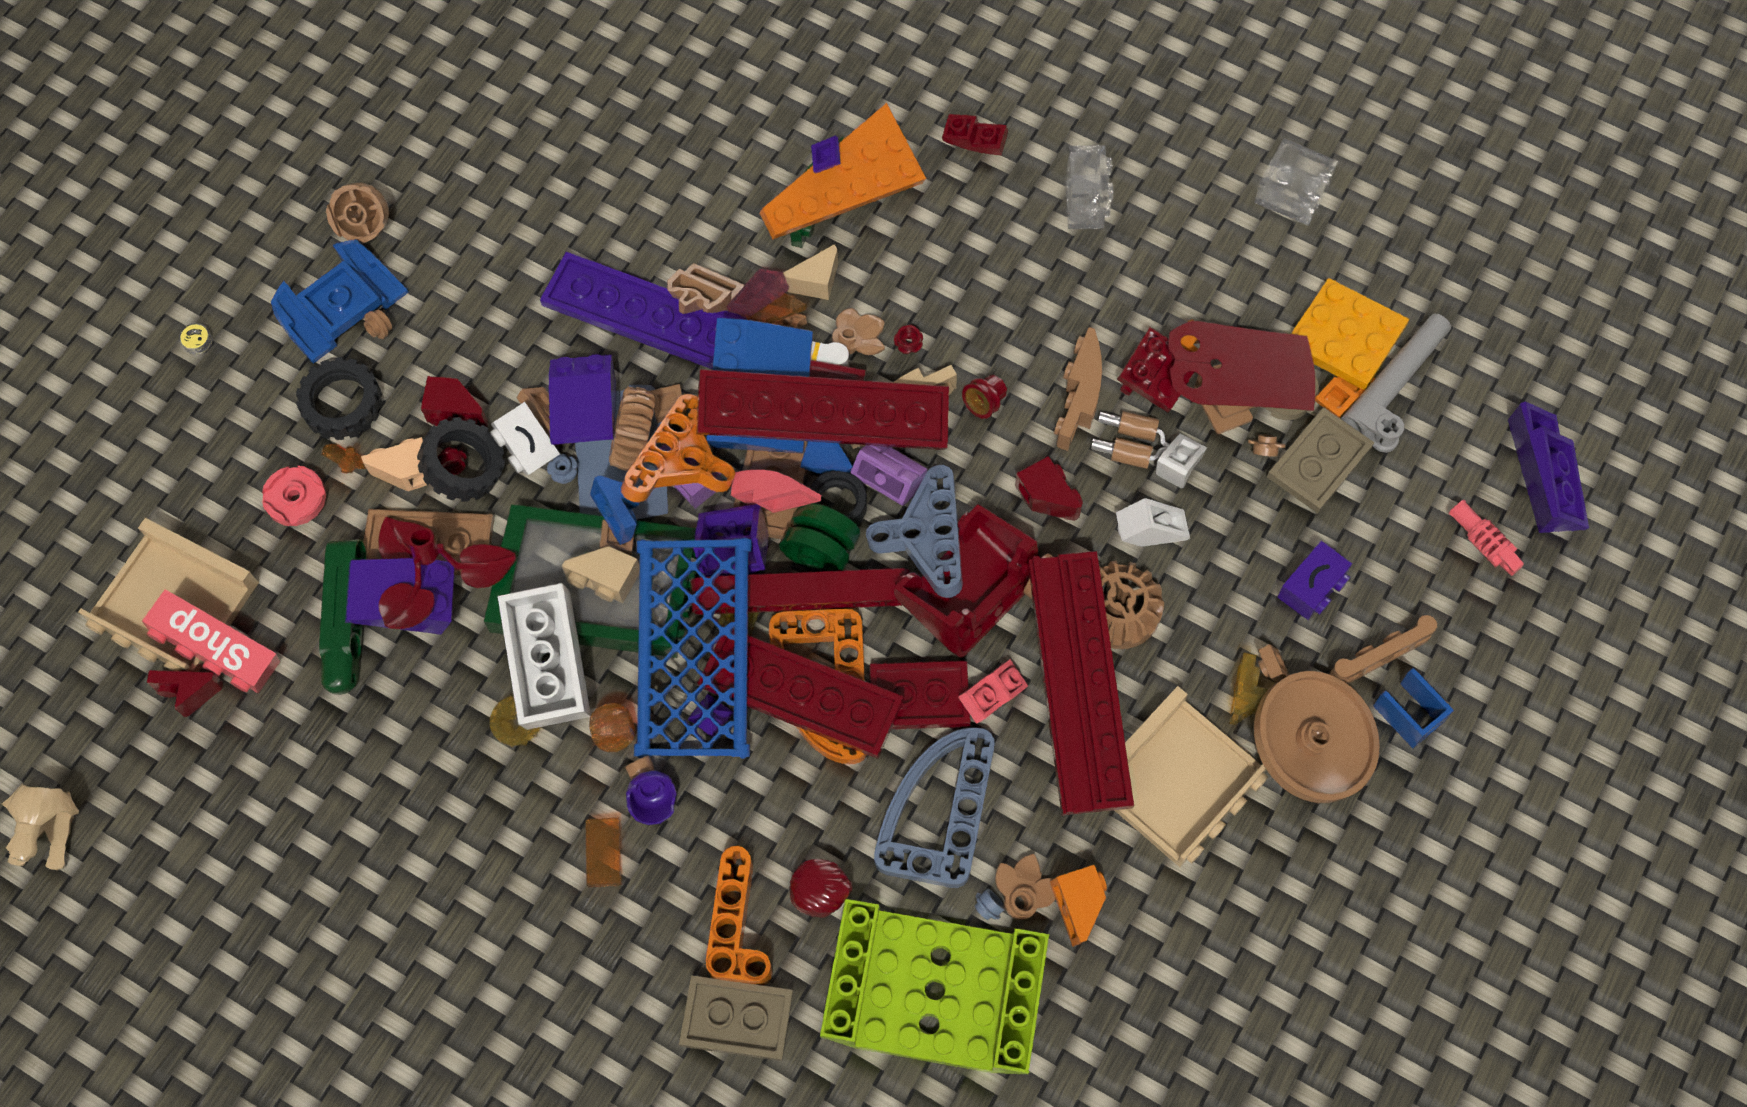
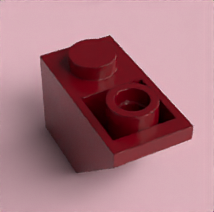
(449, 399)
(1047, 492)

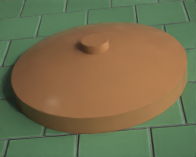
(1316, 737)

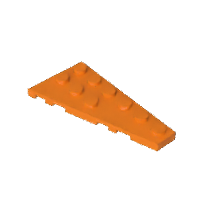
(871, 167)

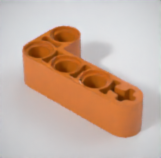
(735, 915)

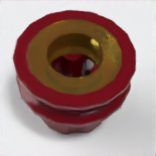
(984, 395)

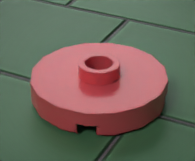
(290, 482)

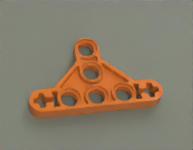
(671, 464)

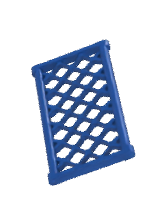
(740, 637)

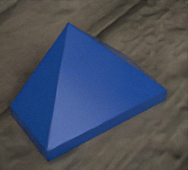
(825, 457)

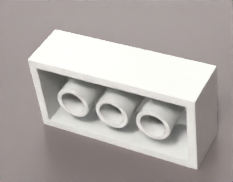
(535, 625)

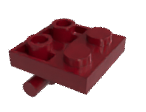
(1149, 371)

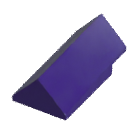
(1548, 470)

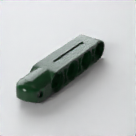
(339, 640)

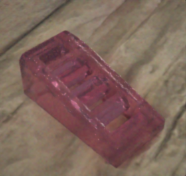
(758, 292)

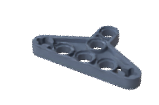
(926, 519)

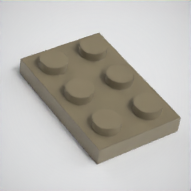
(1320, 460)
(736, 1018)

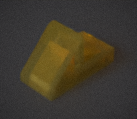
(1246, 694)

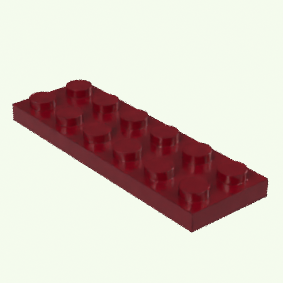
(811, 695)

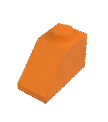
(1079, 901)

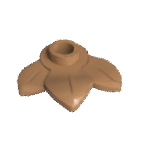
(859, 332)
(1026, 883)

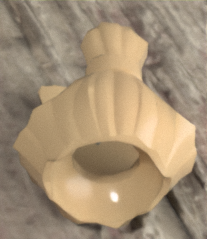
(40, 812)

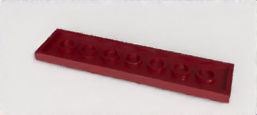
(822, 410)

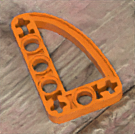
(831, 633)

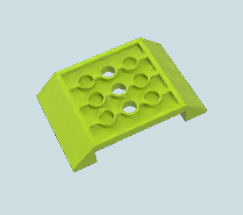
(988, 986)

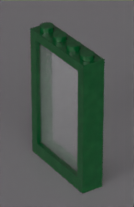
(549, 537)

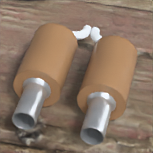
(1128, 451)

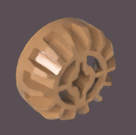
(1125, 627)

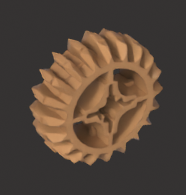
(631, 427)

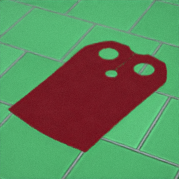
(1255, 368)

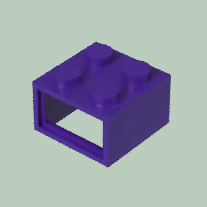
(733, 524)

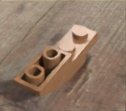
(1083, 389)

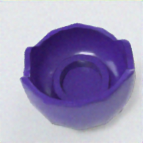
(651, 797)

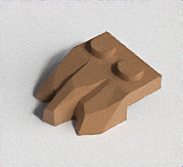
(702, 289)

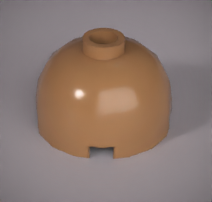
(357, 212)

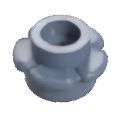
(566, 475)
(989, 905)

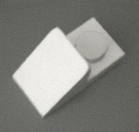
(1179, 460)

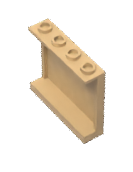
(181, 567)
(1185, 779)

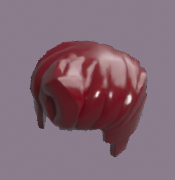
(819, 888)

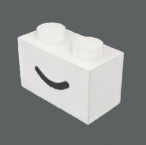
(524, 439)

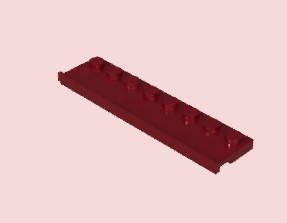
(1080, 684)

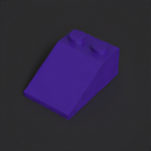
(582, 399)
(372, 577)

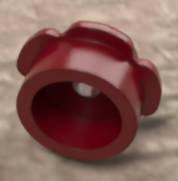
(908, 332)
(452, 460)

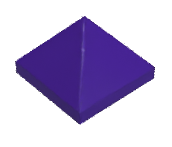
(825, 154)
(721, 714)

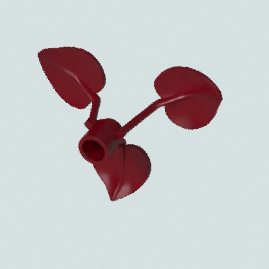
(408, 606)

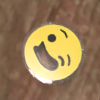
(195, 338)

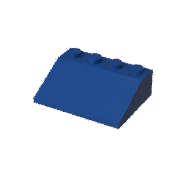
(760, 349)

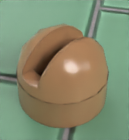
(641, 765)

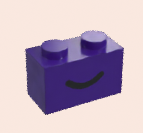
(1315, 580)

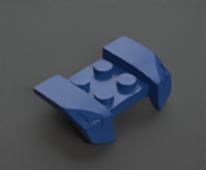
(336, 300)

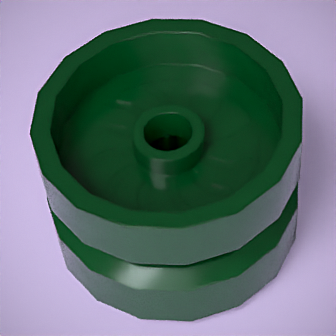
(819, 538)

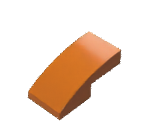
(1339, 396)

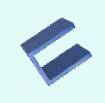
(1428, 700)

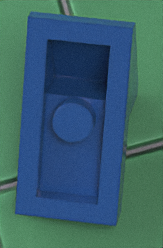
(614, 507)

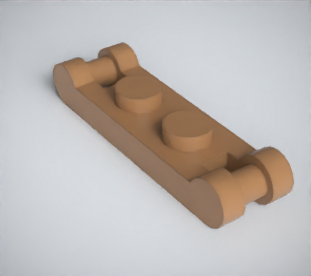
(1394, 646)

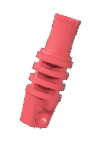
(1487, 538)

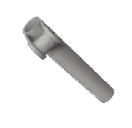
(1369, 411)

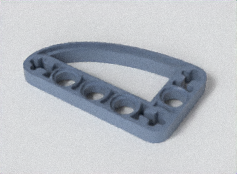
(957, 822)

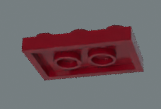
(928, 692)

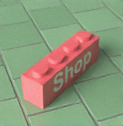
(210, 641)

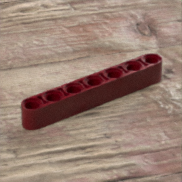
(806, 591)

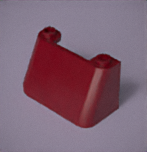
(992, 577)

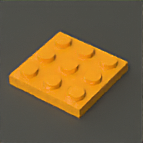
(1349, 333)

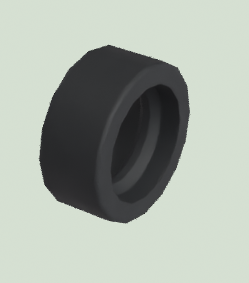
(848, 481)

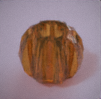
(612, 727)

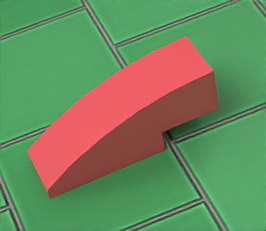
(771, 490)

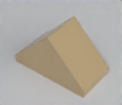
(815, 275)

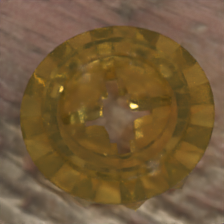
(503, 731)

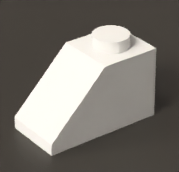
(1152, 523)

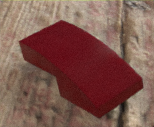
(969, 134)

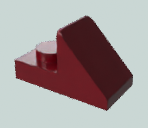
(189, 688)

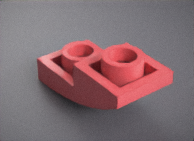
(993, 691)

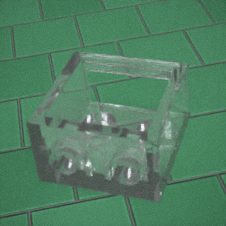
(1296, 181)
(1088, 187)

